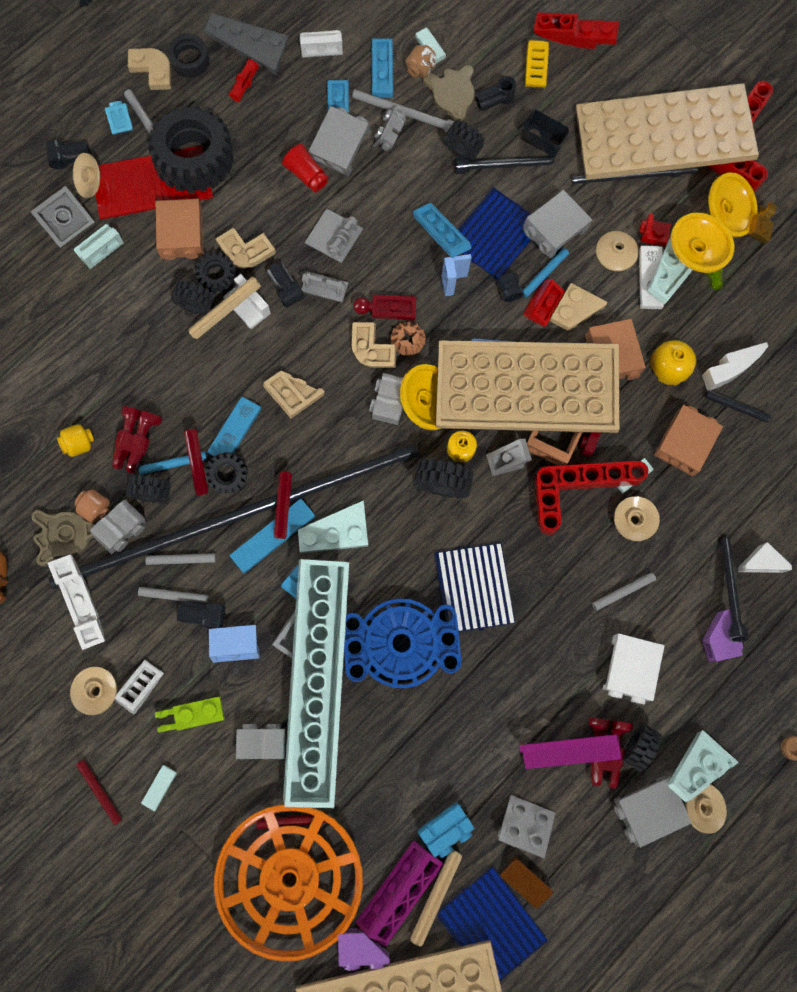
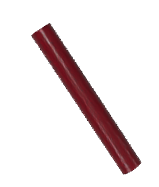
(99, 792)
(288, 821)

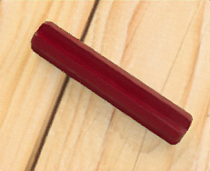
(196, 462)
(283, 502)

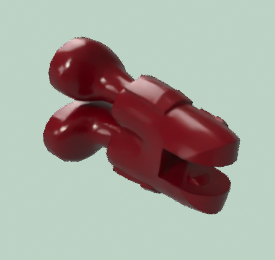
(133, 445)
(613, 767)

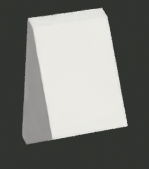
(765, 560)

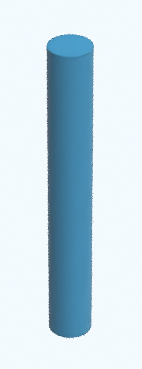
(545, 272)
(167, 464)

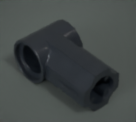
(495, 94)
(62, 153)
(287, 289)
(206, 615)

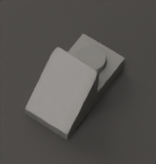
(509, 457)

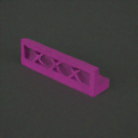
(571, 751)
(396, 892)

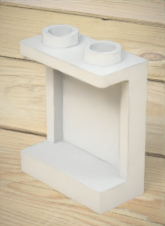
(634, 668)

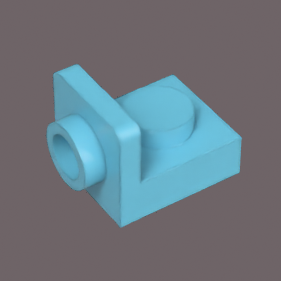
(119, 118)

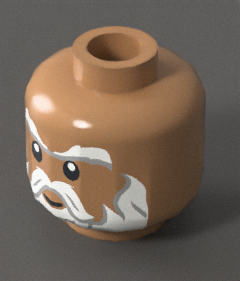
(421, 61)

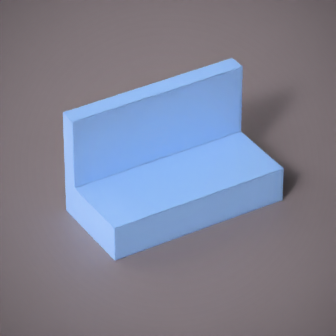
(452, 269)
(233, 643)

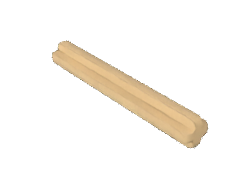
(224, 307)
(436, 898)

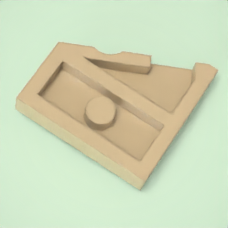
(576, 307)
(291, 393)

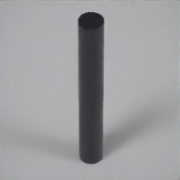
(737, 406)

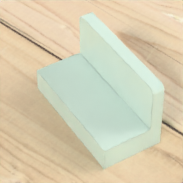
(98, 245)

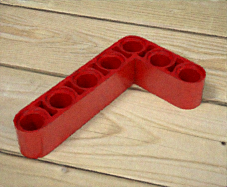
(750, 169)
(580, 482)

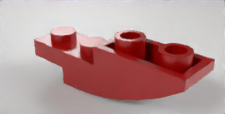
(573, 32)

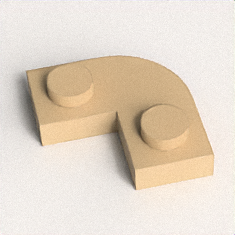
(155, 63)
(244, 254)
(367, 351)

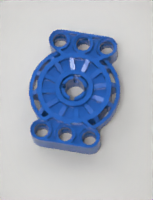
(424, 647)

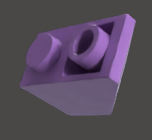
(717, 641)
(359, 949)

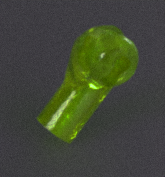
(717, 280)

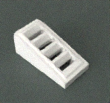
(145, 691)

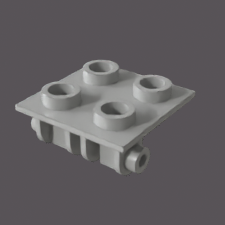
(334, 235)
(526, 826)

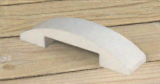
(78, 601)

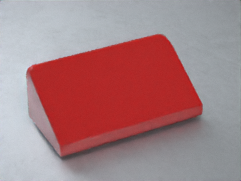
(544, 302)

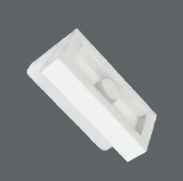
(321, 43)
(252, 309)

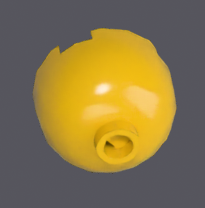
(673, 362)

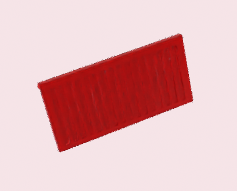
(135, 186)

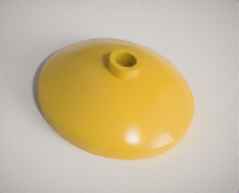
(733, 203)
(702, 242)
(421, 384)

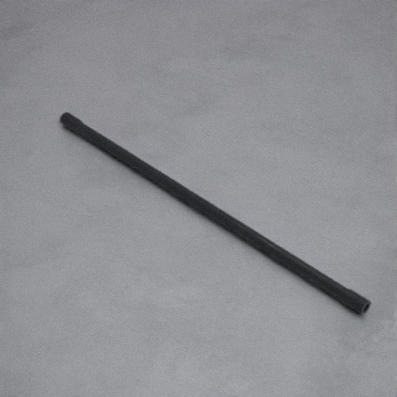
(121, 557)

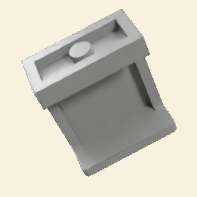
(339, 140)
(556, 223)
(651, 812)

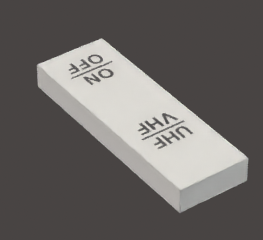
(648, 262)

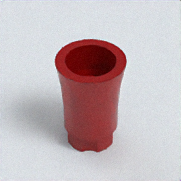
(305, 168)

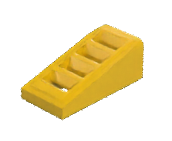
(536, 50)

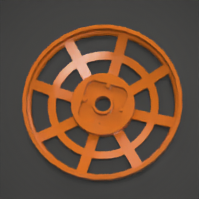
(283, 896)

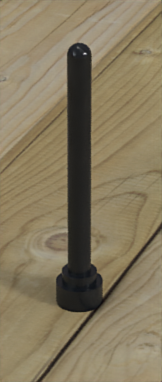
(464, 165)
(737, 630)

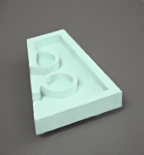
(335, 532)
(700, 767)

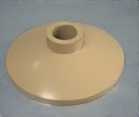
(86, 175)
(613, 258)
(645, 513)
(83, 689)
(713, 810)

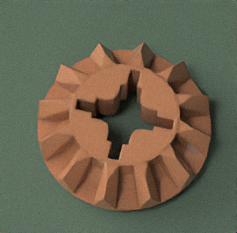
(405, 347)

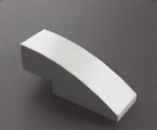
(732, 366)

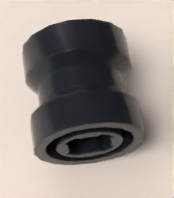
(510, 287)

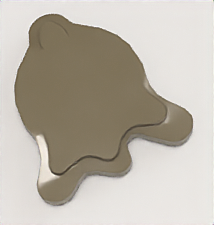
(453, 91)
(61, 535)

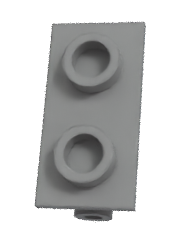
(384, 134)
(324, 286)

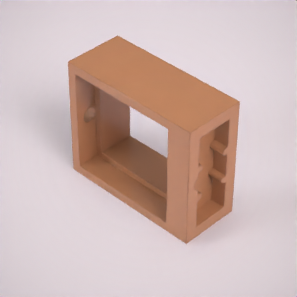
(551, 453)

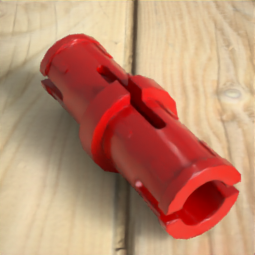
(243, 80)

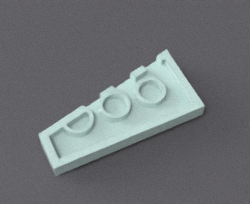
(668, 275)

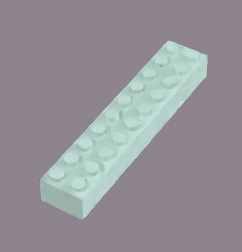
(316, 684)

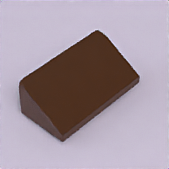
(526, 883)

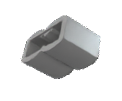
(387, 405)
(118, 527)
(261, 743)

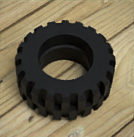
(185, 127)

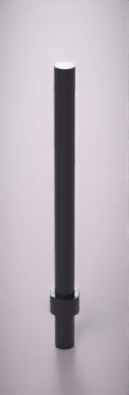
(578, 179)

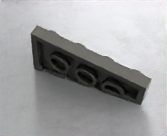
(248, 40)

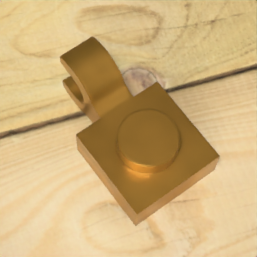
(761, 225)

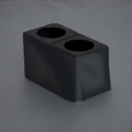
(544, 125)

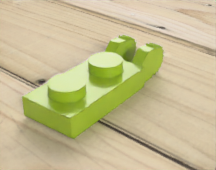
(193, 714)

